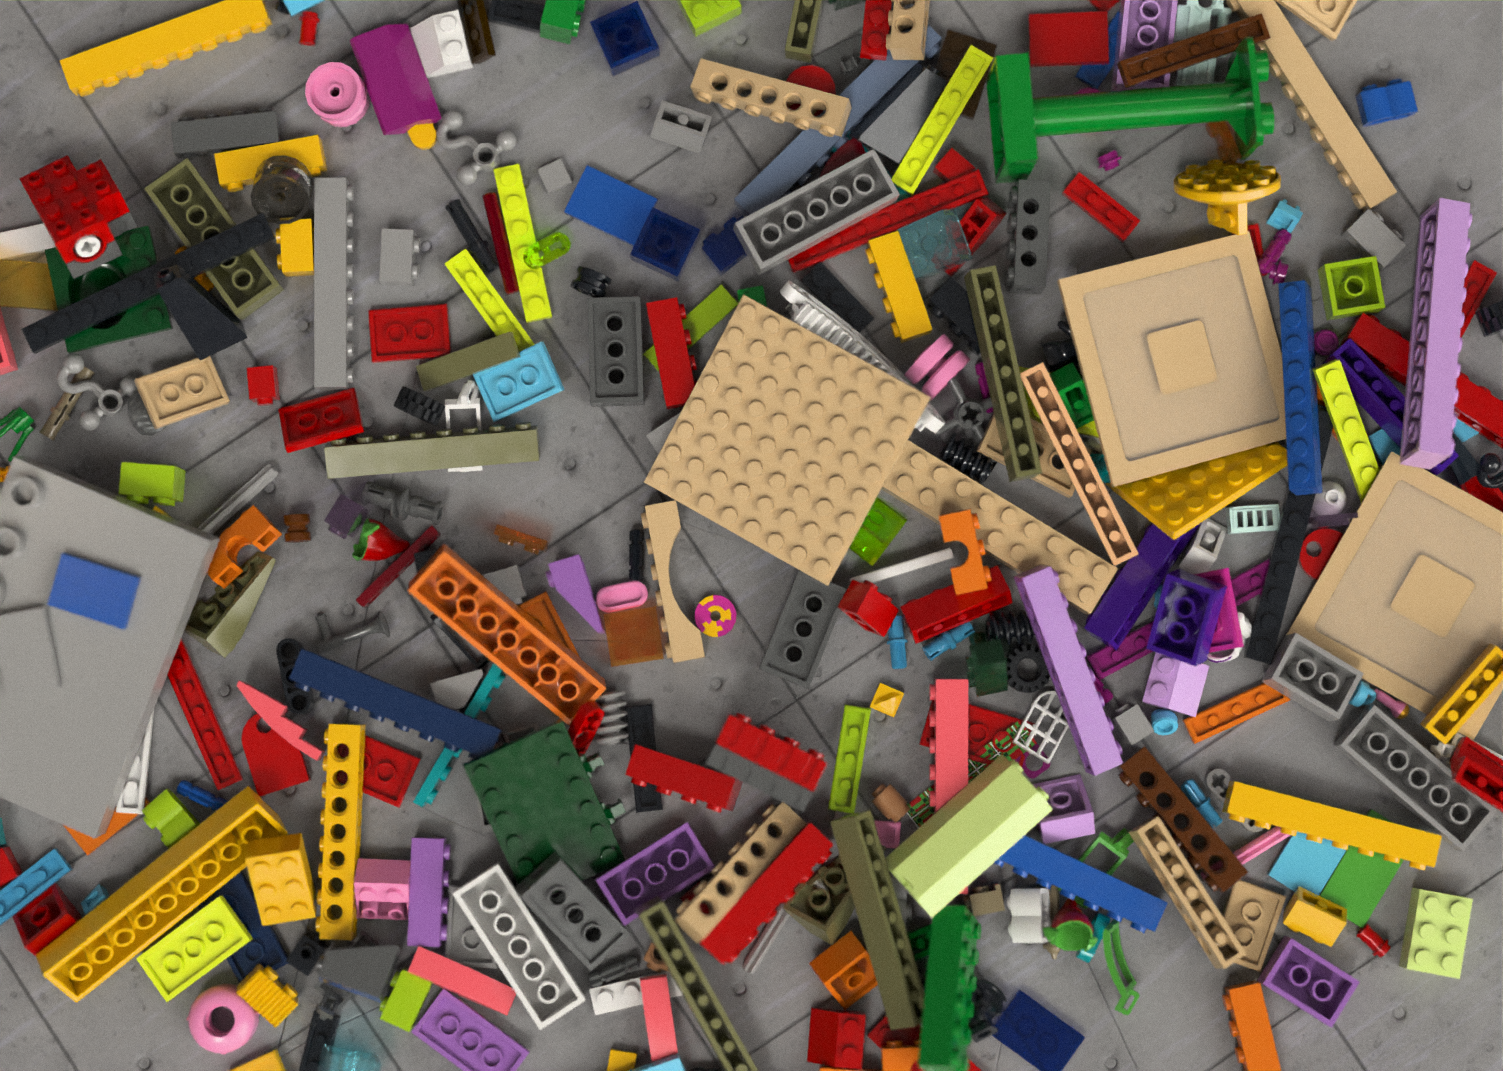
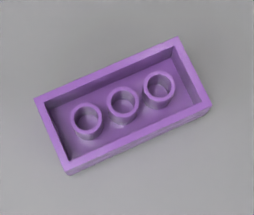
(656, 871)

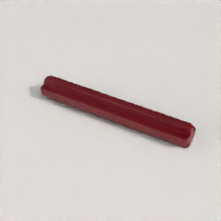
(500, 243)

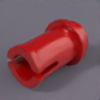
(308, 28)
(1373, 941)

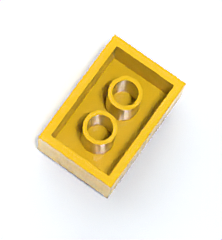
(281, 879)

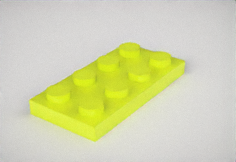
(194, 948)

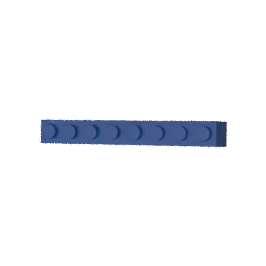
(1300, 388)
(1085, 882)

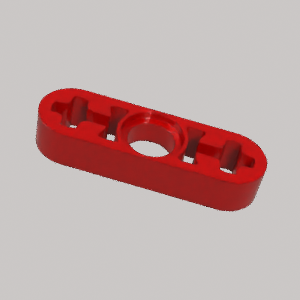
(588, 721)

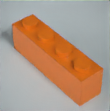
(1251, 1027)

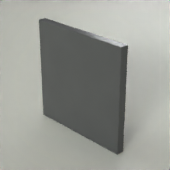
(843, 62)

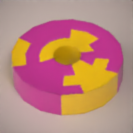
(721, 605)

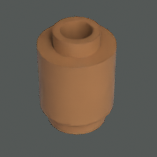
(890, 802)

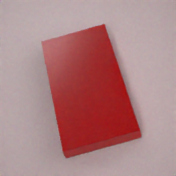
(982, 728)

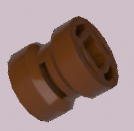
(297, 528)

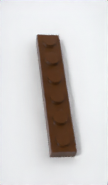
(1191, 51)

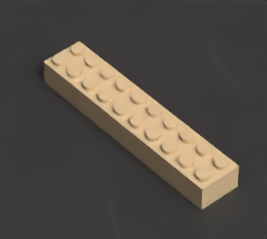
(1005, 529)

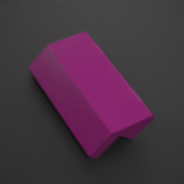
(395, 78)

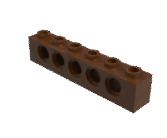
(1231, 867)

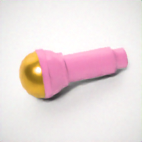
(1398, 708)

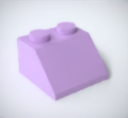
(1175, 685)
(1071, 810)

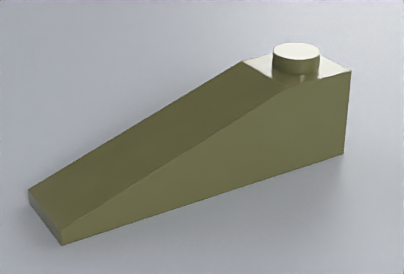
(225, 615)
(823, 902)

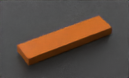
(1233, 712)

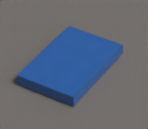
(610, 205)
(94, 591)

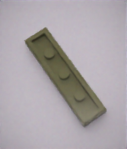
(468, 361)

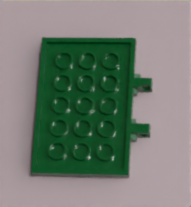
(544, 803)

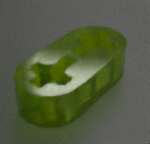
(544, 245)

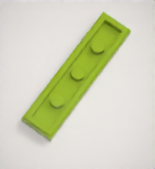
(702, 318)
(849, 759)

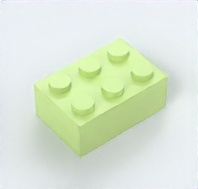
(1435, 933)

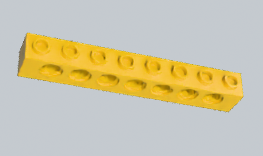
(354, 737)

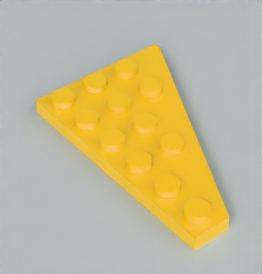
(1195, 492)

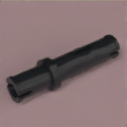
(473, 239)

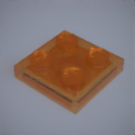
(633, 636)

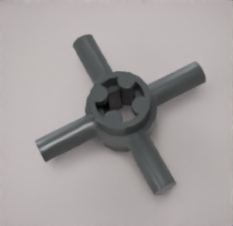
(959, 411)

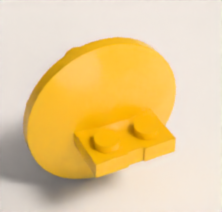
(1227, 189)

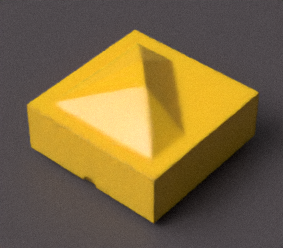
(886, 700)

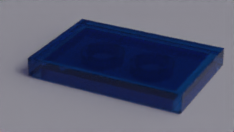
(1037, 1034)

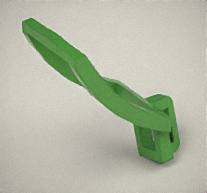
(1112, 844)
(1113, 928)

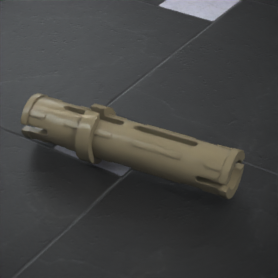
(67, 402)

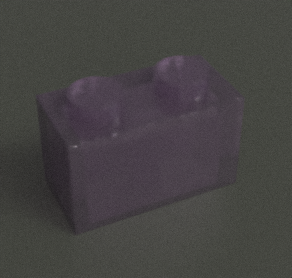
(346, 517)

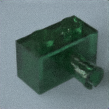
(986, 665)

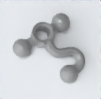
(466, 173)
(90, 419)

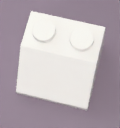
(442, 44)

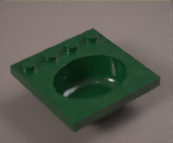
(141, 320)

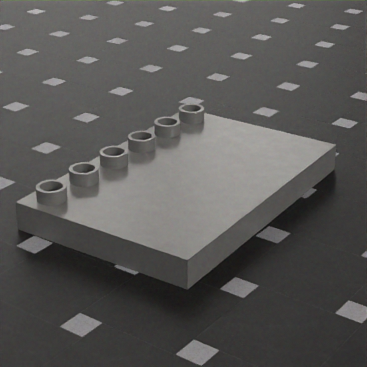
(75, 743)

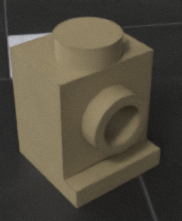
(984, 900)

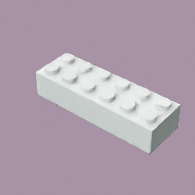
(519, 945)

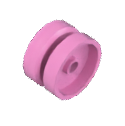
(337, 94)
(936, 366)

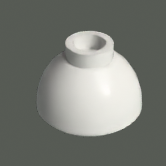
(1331, 500)

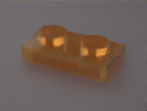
(1227, 148)
(510, 536)

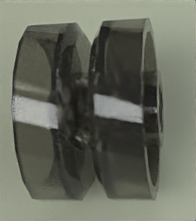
(281, 189)

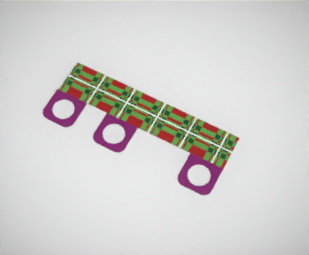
(919, 807)

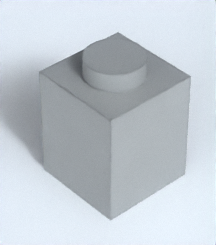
(1132, 723)

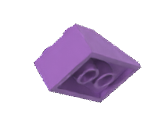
(573, 584)

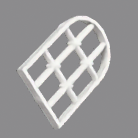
(1034, 728)

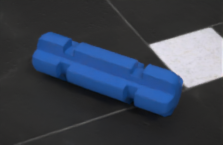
(200, 795)

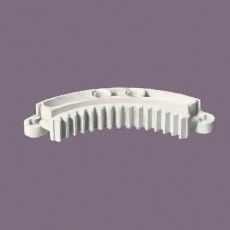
(821, 320)

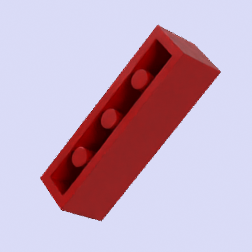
(671, 350)
(946, 610)

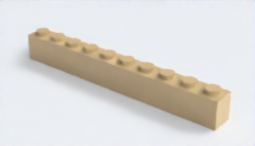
(1318, 106)

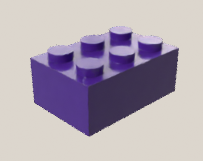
(1186, 617)

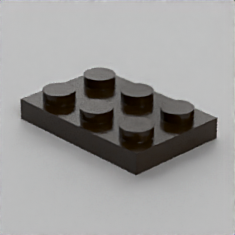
(951, 55)

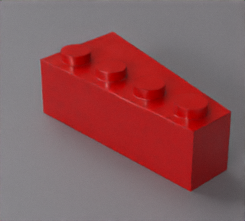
(684, 778)

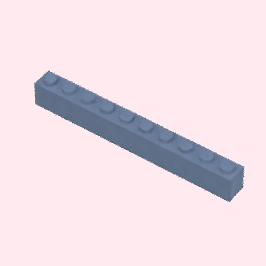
(812, 148)

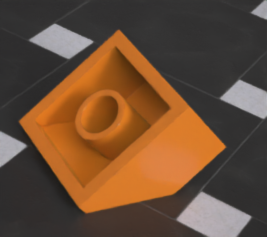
(845, 970)

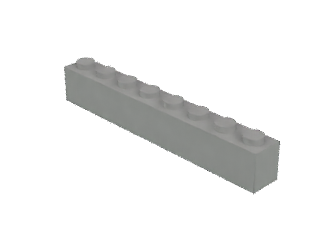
(332, 283)

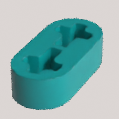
(1098, 923)

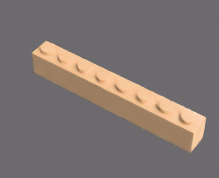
(1078, 464)

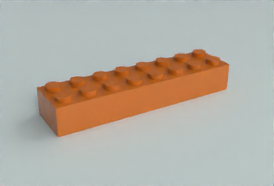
(506, 634)

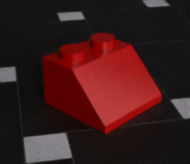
(45, 919)
(836, 1038)

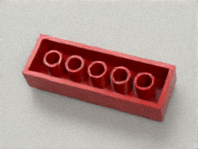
(766, 893)

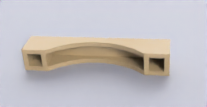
(663, 528)

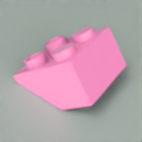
(382, 889)

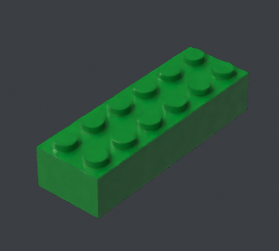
(949, 990)

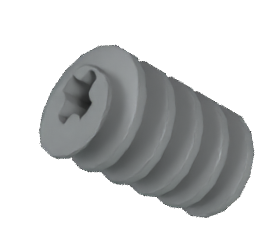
(611, 722)

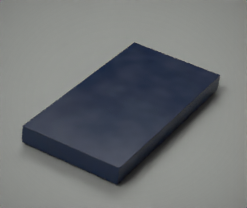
(265, 945)

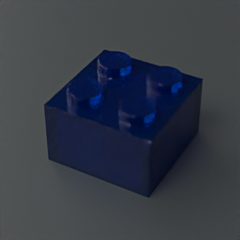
(625, 38)
(665, 244)

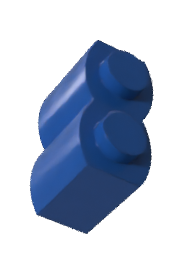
(1386, 103)

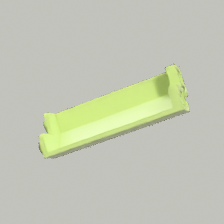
(968, 834)

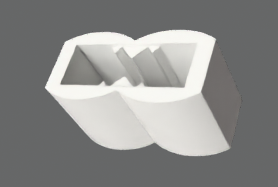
(1029, 914)

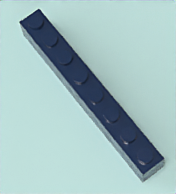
(395, 704)

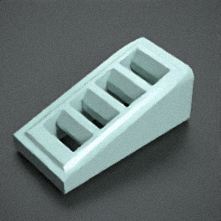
(1232, 521)

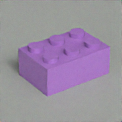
(1308, 981)

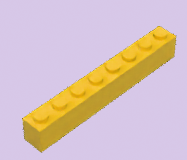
(163, 44)
(1332, 824)

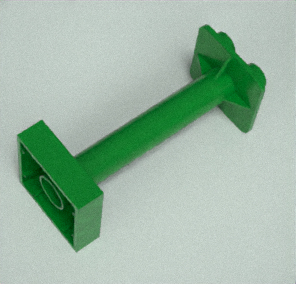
(1019, 118)

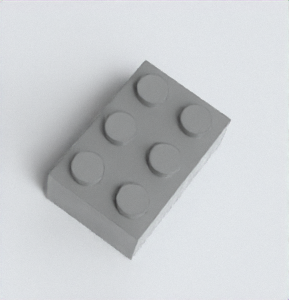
(1312, 677)

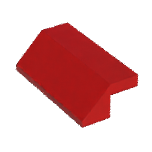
(1478, 771)

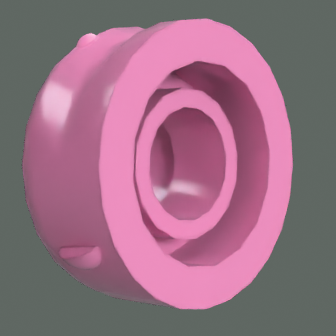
(201, 1019)

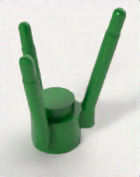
(18, 421)

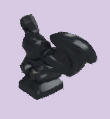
(985, 1008)

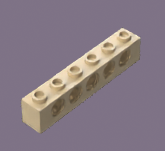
(908, 44)
(711, 74)
(1187, 893)
(690, 917)

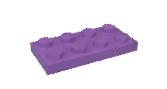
(468, 1037)

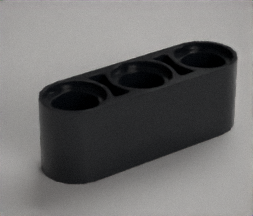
(286, 666)

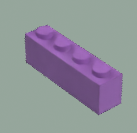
(427, 891)

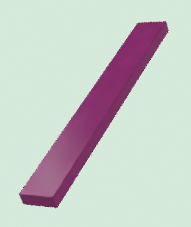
(1134, 645)

